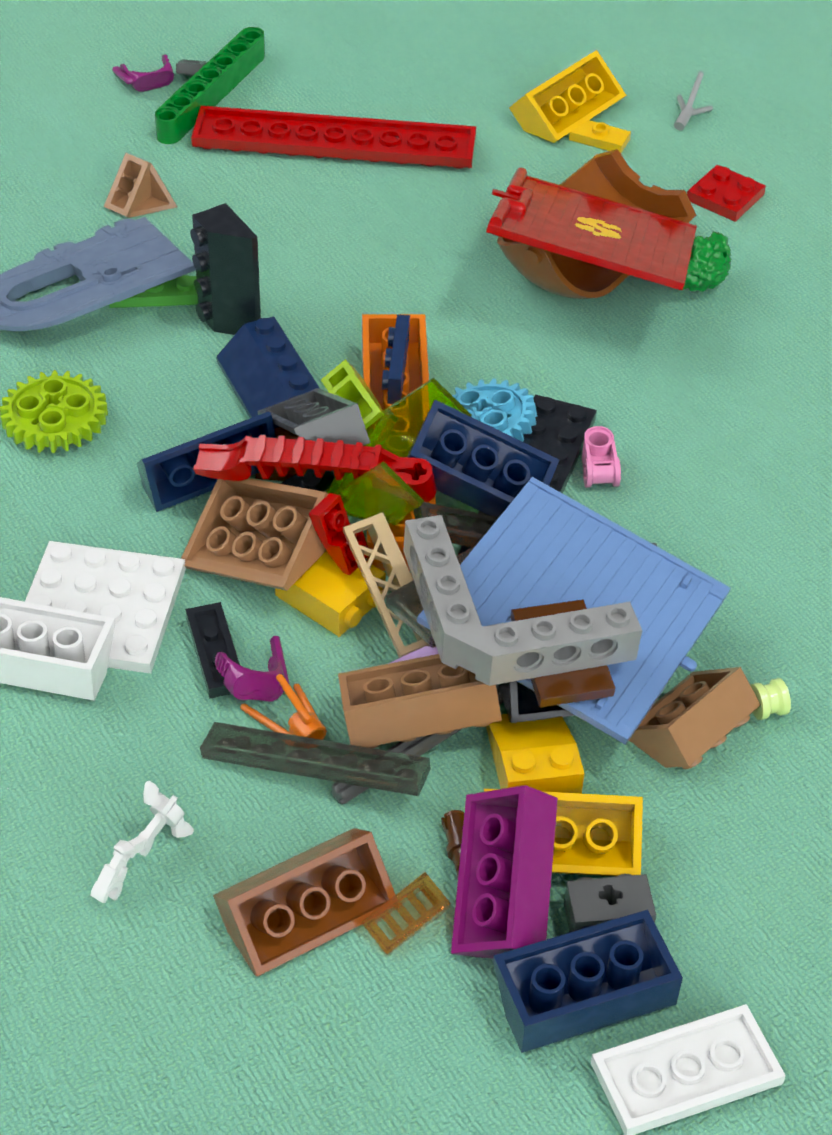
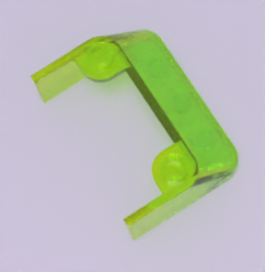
(396, 430)

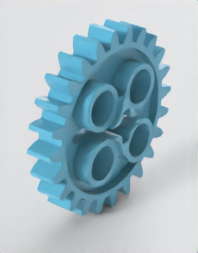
(500, 406)

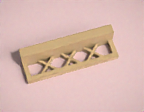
(389, 554)

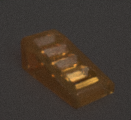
(430, 891)

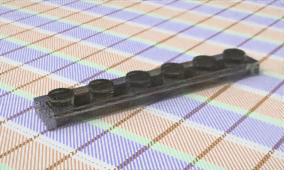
(316, 758)

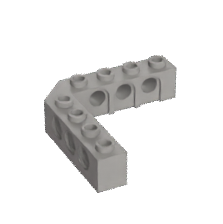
(512, 648)

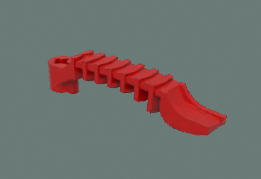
(235, 461)

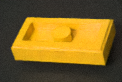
(600, 136)

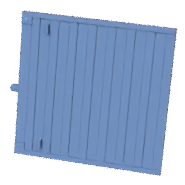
(563, 552)

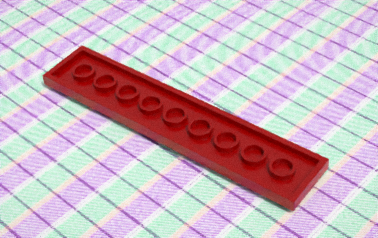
(334, 136)

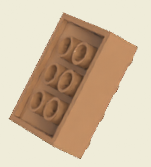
(256, 533)

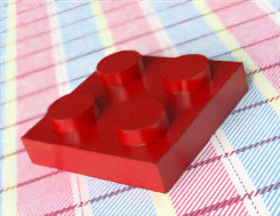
(726, 192)

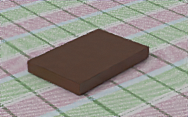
(572, 685)

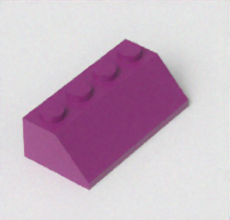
(504, 871)

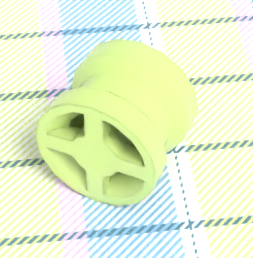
(773, 699)

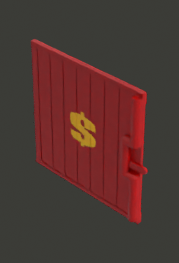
(593, 230)

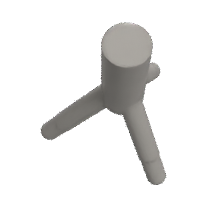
(687, 110)

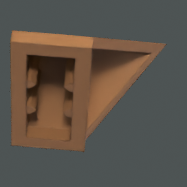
(138, 189)

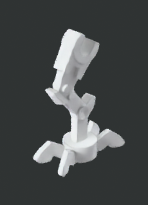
(166, 812)

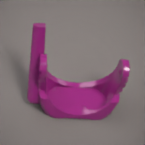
(146, 80)
(253, 684)

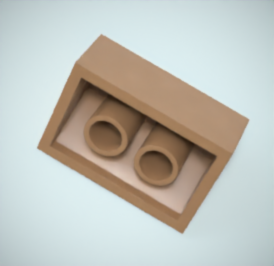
(695, 716)

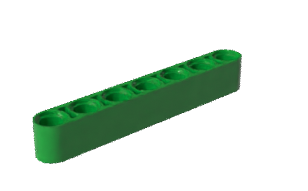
(210, 84)

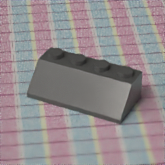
(320, 416)

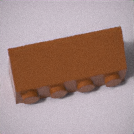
(305, 900)

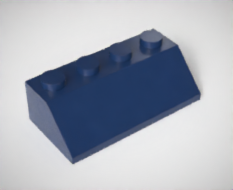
(264, 366)
(477, 460)
(170, 474)
(586, 980)

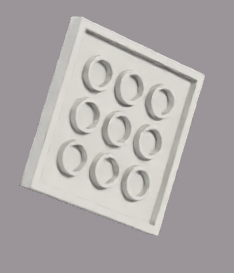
(115, 584)

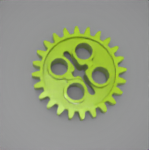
(53, 411)

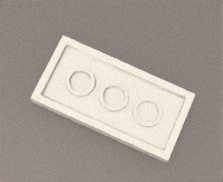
(687, 1070)

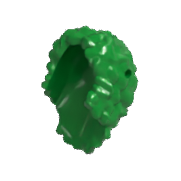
(708, 262)

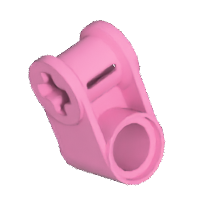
(600, 458)

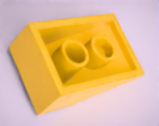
(536, 755)

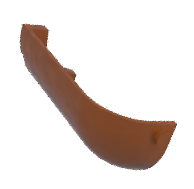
(612, 179)

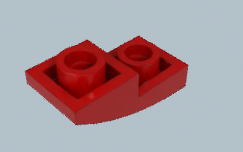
(328, 521)

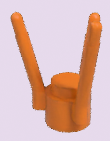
(302, 723)

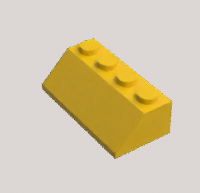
(572, 94)
(597, 834)

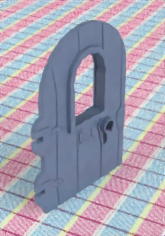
(110, 268)

